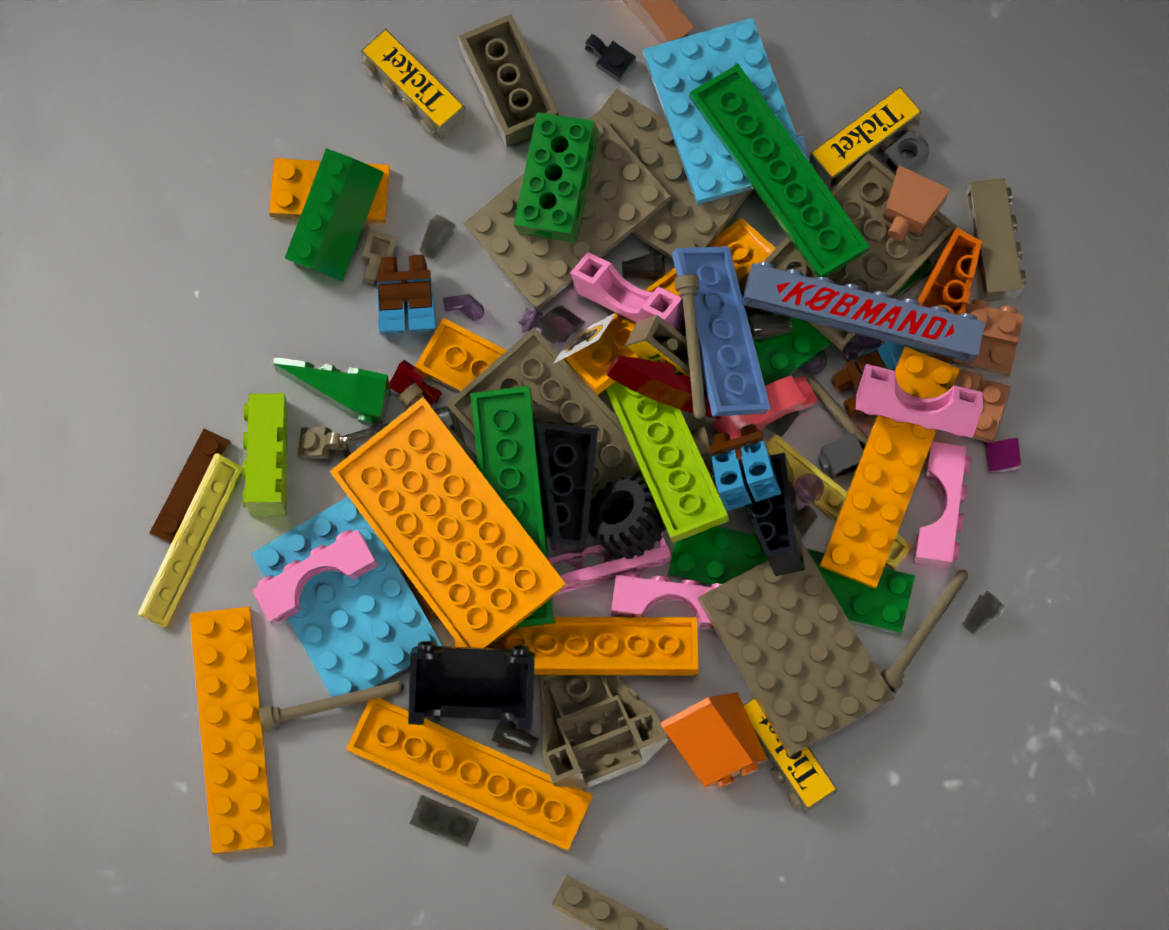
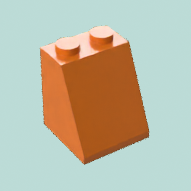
(716, 739)

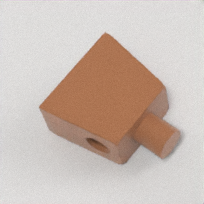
(912, 203)

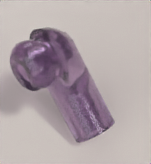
(466, 304)
(859, 343)

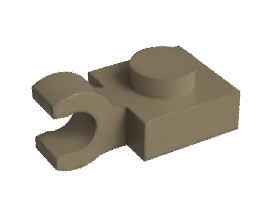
(375, 247)
(317, 442)

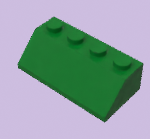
(334, 214)

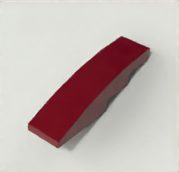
(656, 382)

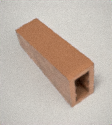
(661, 18)

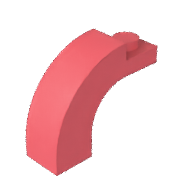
(784, 398)

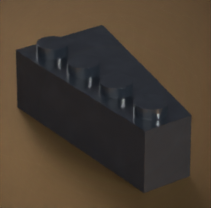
(566, 476)
(778, 521)

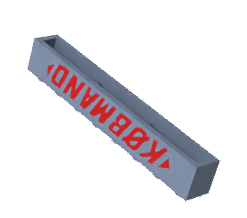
(863, 312)

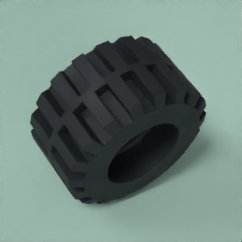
(625, 518)

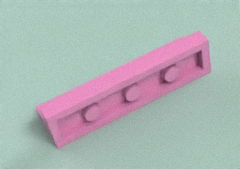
(610, 567)

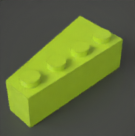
(266, 455)

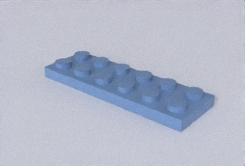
(724, 334)

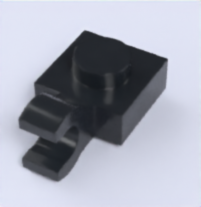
(612, 59)

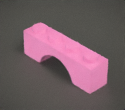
(604, 285)
(952, 412)
(944, 468)
(281, 594)
(636, 595)

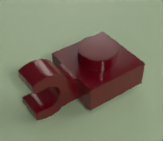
(406, 375)

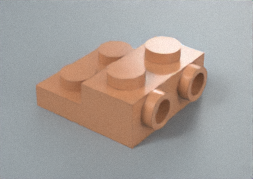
(998, 338)
(994, 403)

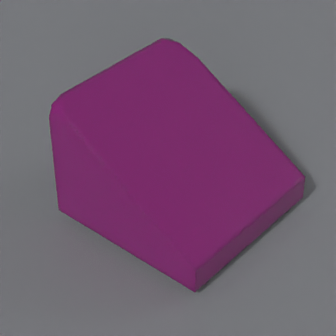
(1003, 456)

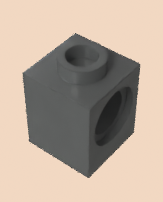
(917, 144)
(840, 456)

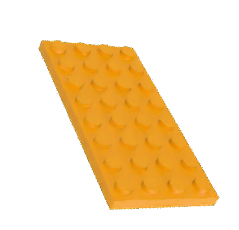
(448, 528)

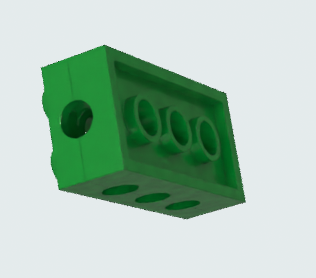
(544, 163)

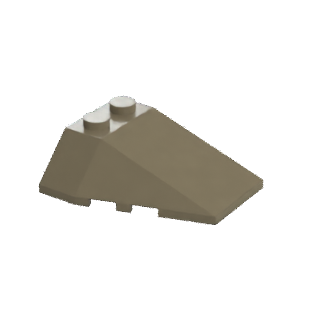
(595, 729)

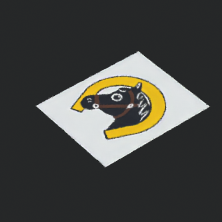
(584, 338)

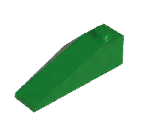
(357, 393)

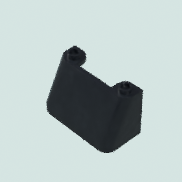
(471, 683)

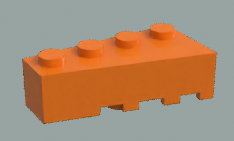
(951, 276)

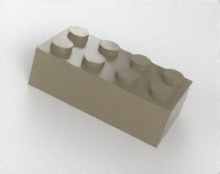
(506, 78)

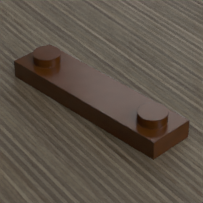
(187, 484)

